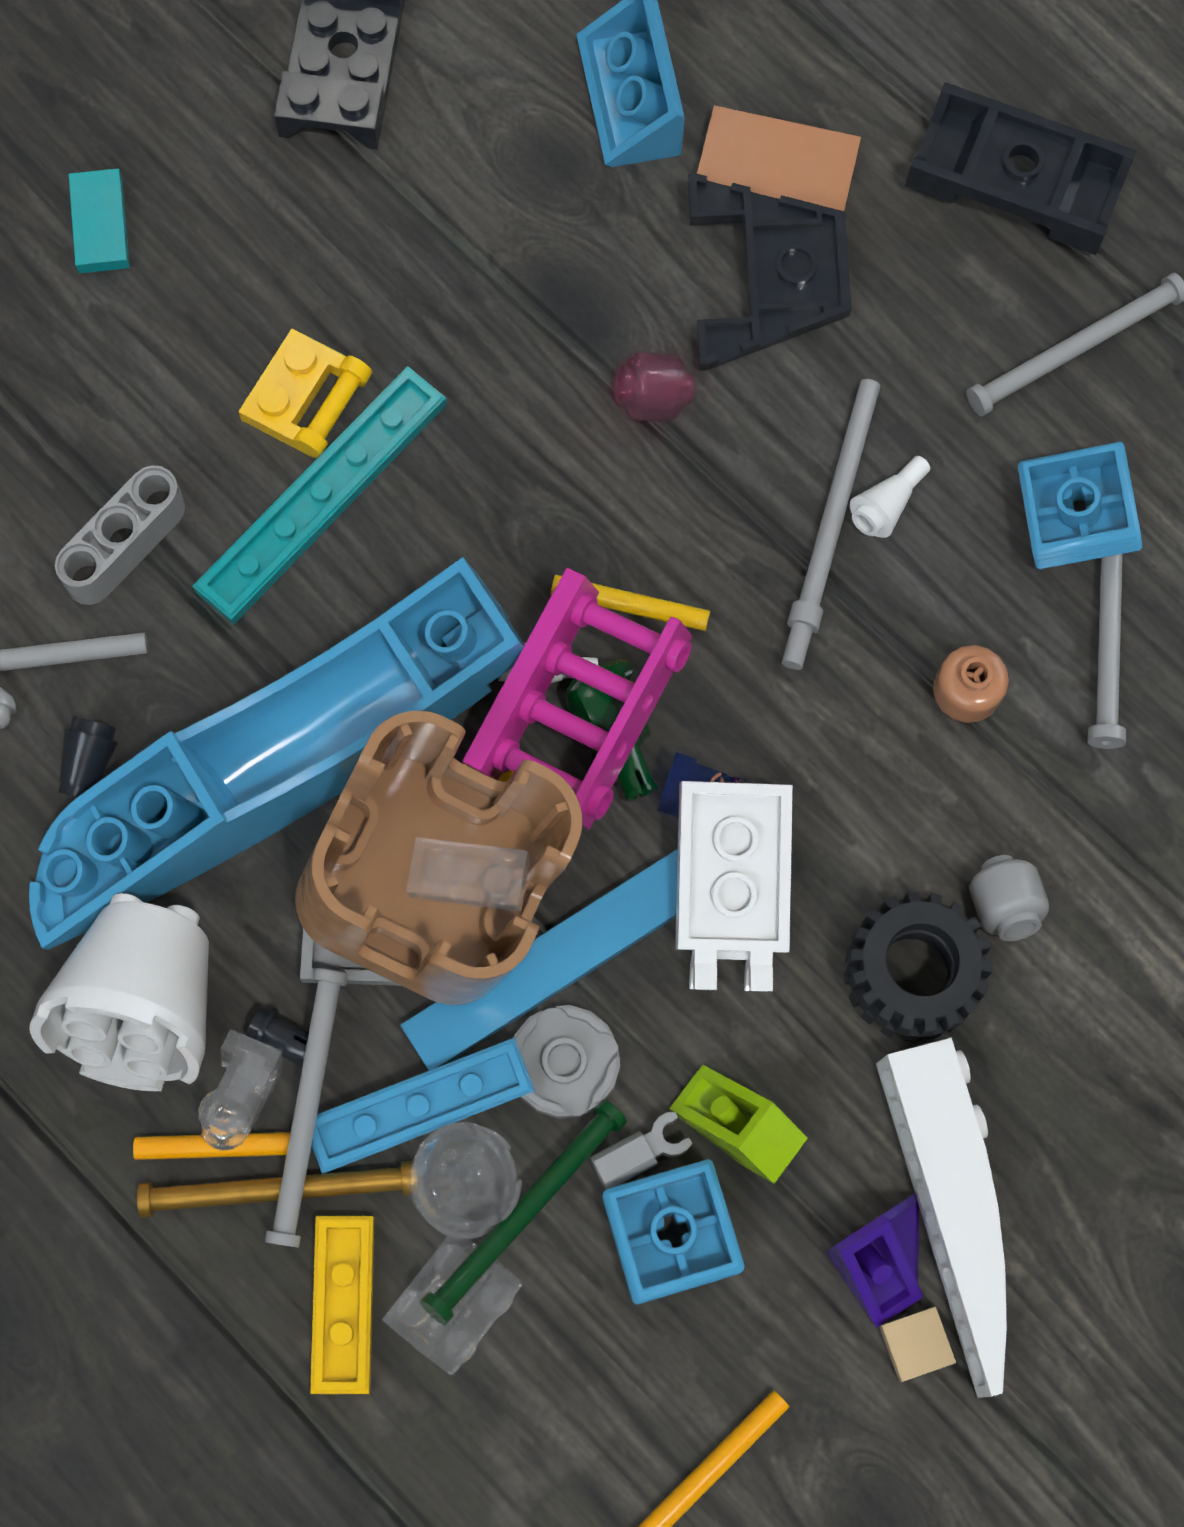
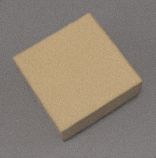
(917, 1344)

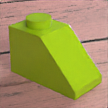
(739, 1123)

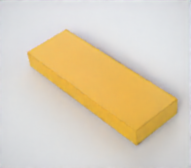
(342, 1305)

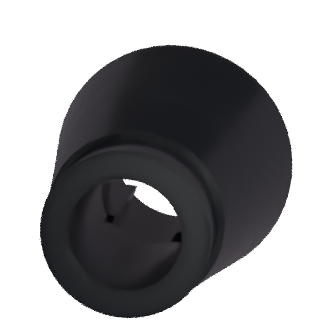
(85, 755)

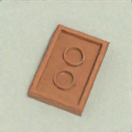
(779, 157)

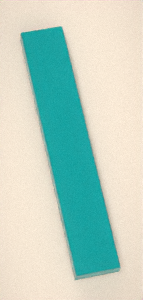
(319, 495)

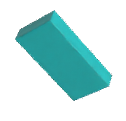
(98, 221)

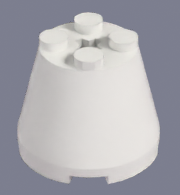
(131, 997)

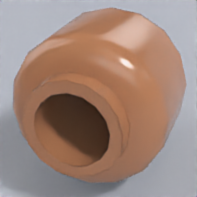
(970, 684)

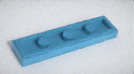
(420, 1105)

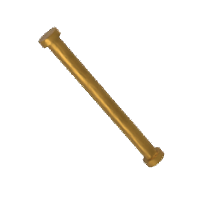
(268, 1189)

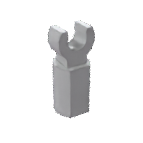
(636, 1153)

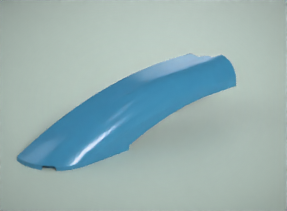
(268, 756)

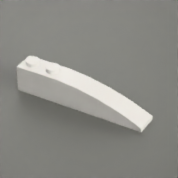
(955, 1194)

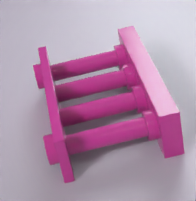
(550, 654)

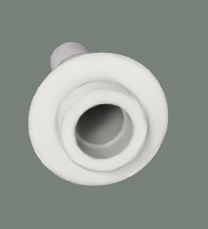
(880, 507)

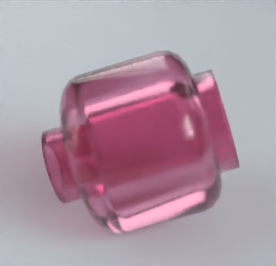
(653, 386)

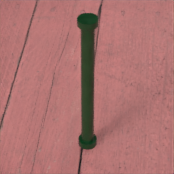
(440, 1304)

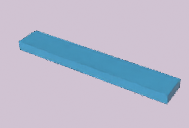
(551, 964)

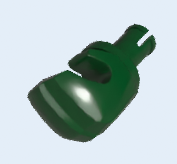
(601, 711)

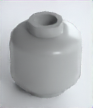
(1009, 898)

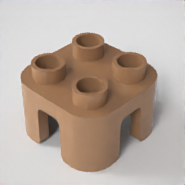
(359, 871)

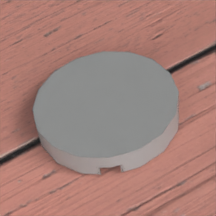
(568, 1060)

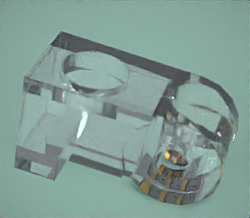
(233, 1107)

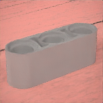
(124, 510)

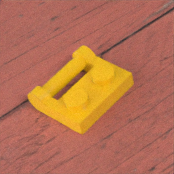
(292, 384)

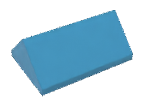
(632, 84)

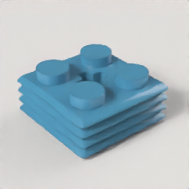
(1089, 474)
(693, 1199)

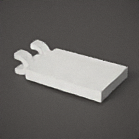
(733, 878)

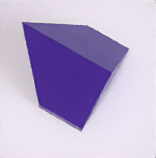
(883, 1262)

